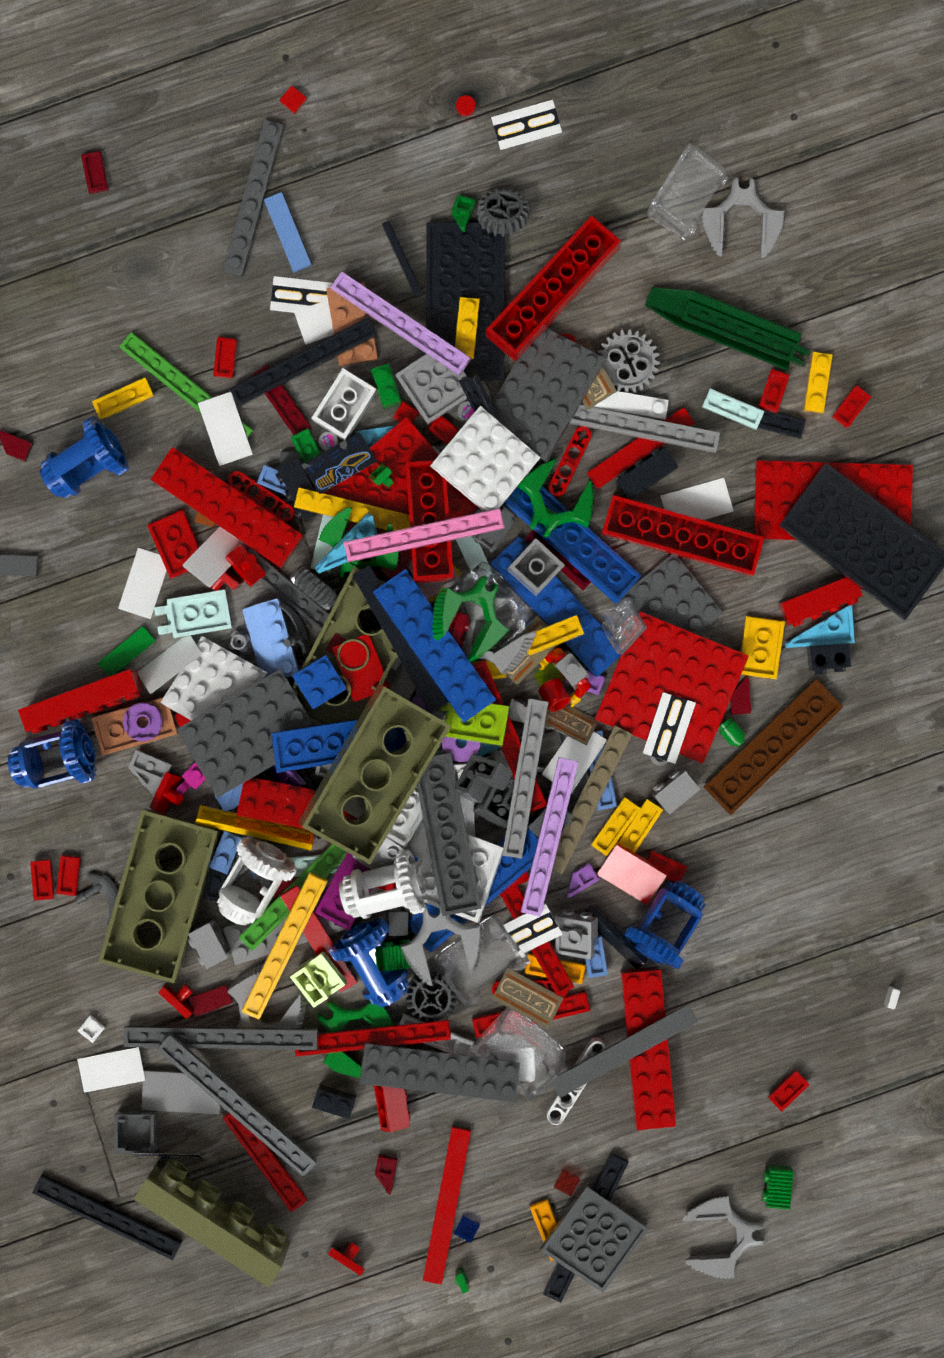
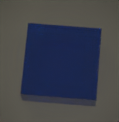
(466, 1229)

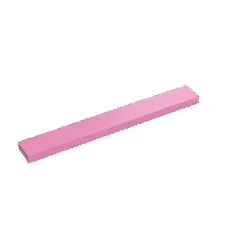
(424, 535)

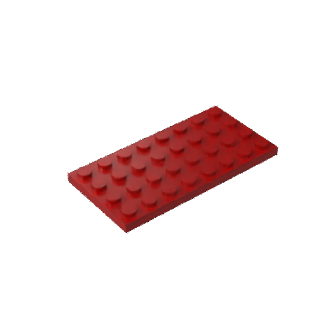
(782, 483)

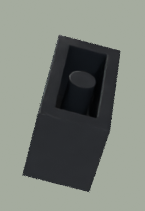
(334, 1101)

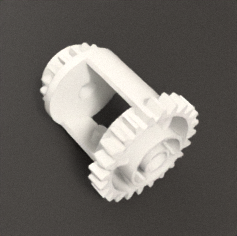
(263, 860)
(409, 889)

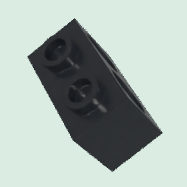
(828, 653)

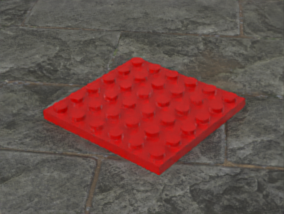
(398, 446)
(676, 664)

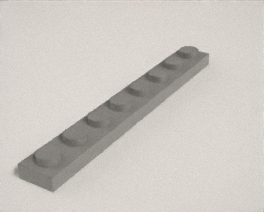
(646, 428)
(525, 778)

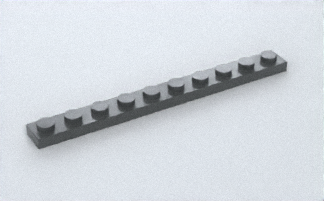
(224, 1037)
(236, 1104)

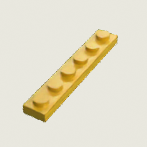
(332, 505)
(272, 832)

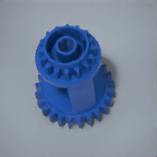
(83, 460)
(76, 751)
(654, 946)
(359, 948)

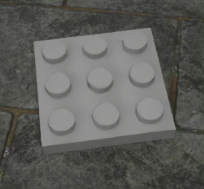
(431, 387)

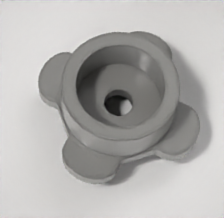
(234, 641)

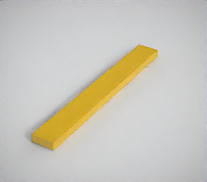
(284, 945)

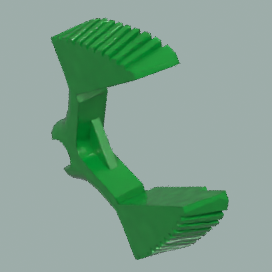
(580, 514)
(335, 531)
(448, 604)
(343, 1061)

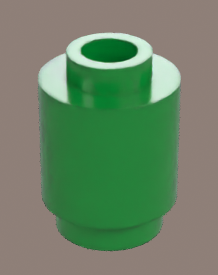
(732, 732)

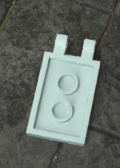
(195, 614)

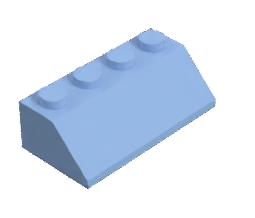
(267, 633)

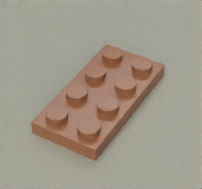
(344, 316)
(113, 737)

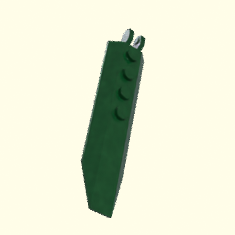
(728, 326)

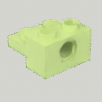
(318, 979)

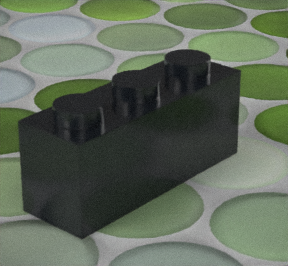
(646, 473)
(294, 477)

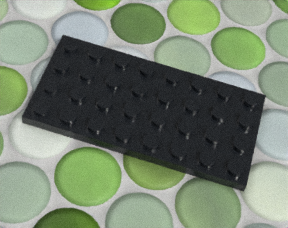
(467, 267)
(864, 541)

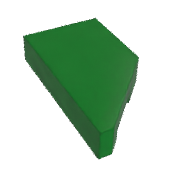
(463, 210)

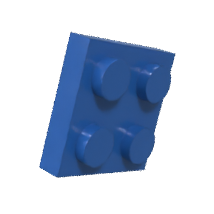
(319, 682)

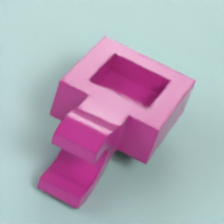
(193, 777)

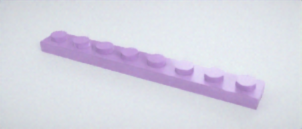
(400, 323)
(549, 836)

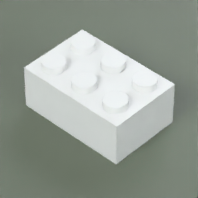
(344, 404)

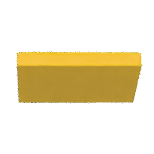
(763, 644)

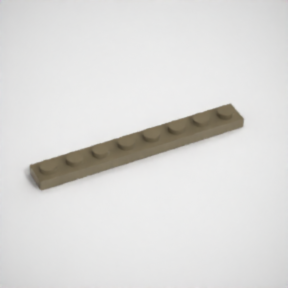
(590, 796)

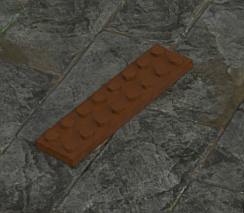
(773, 747)

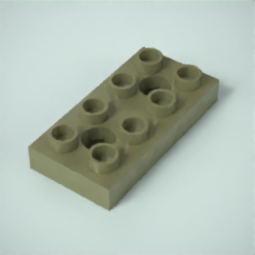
(345, 622)
(373, 773)
(159, 895)
(213, 1222)

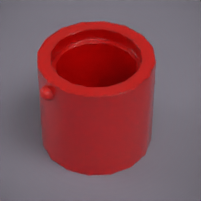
(555, 694)

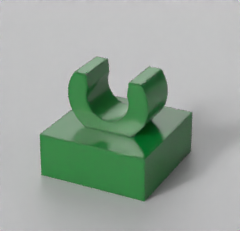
(380, 475)

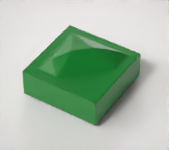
(461, 1280)

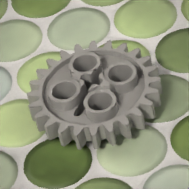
(643, 354)

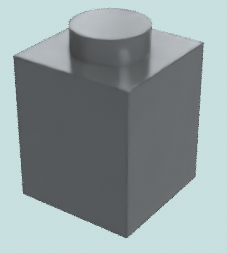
(397, 921)

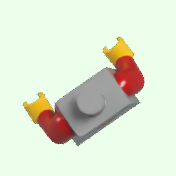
(571, 671)

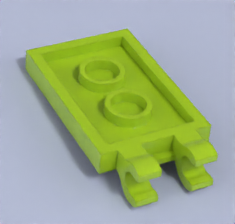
(484, 727)

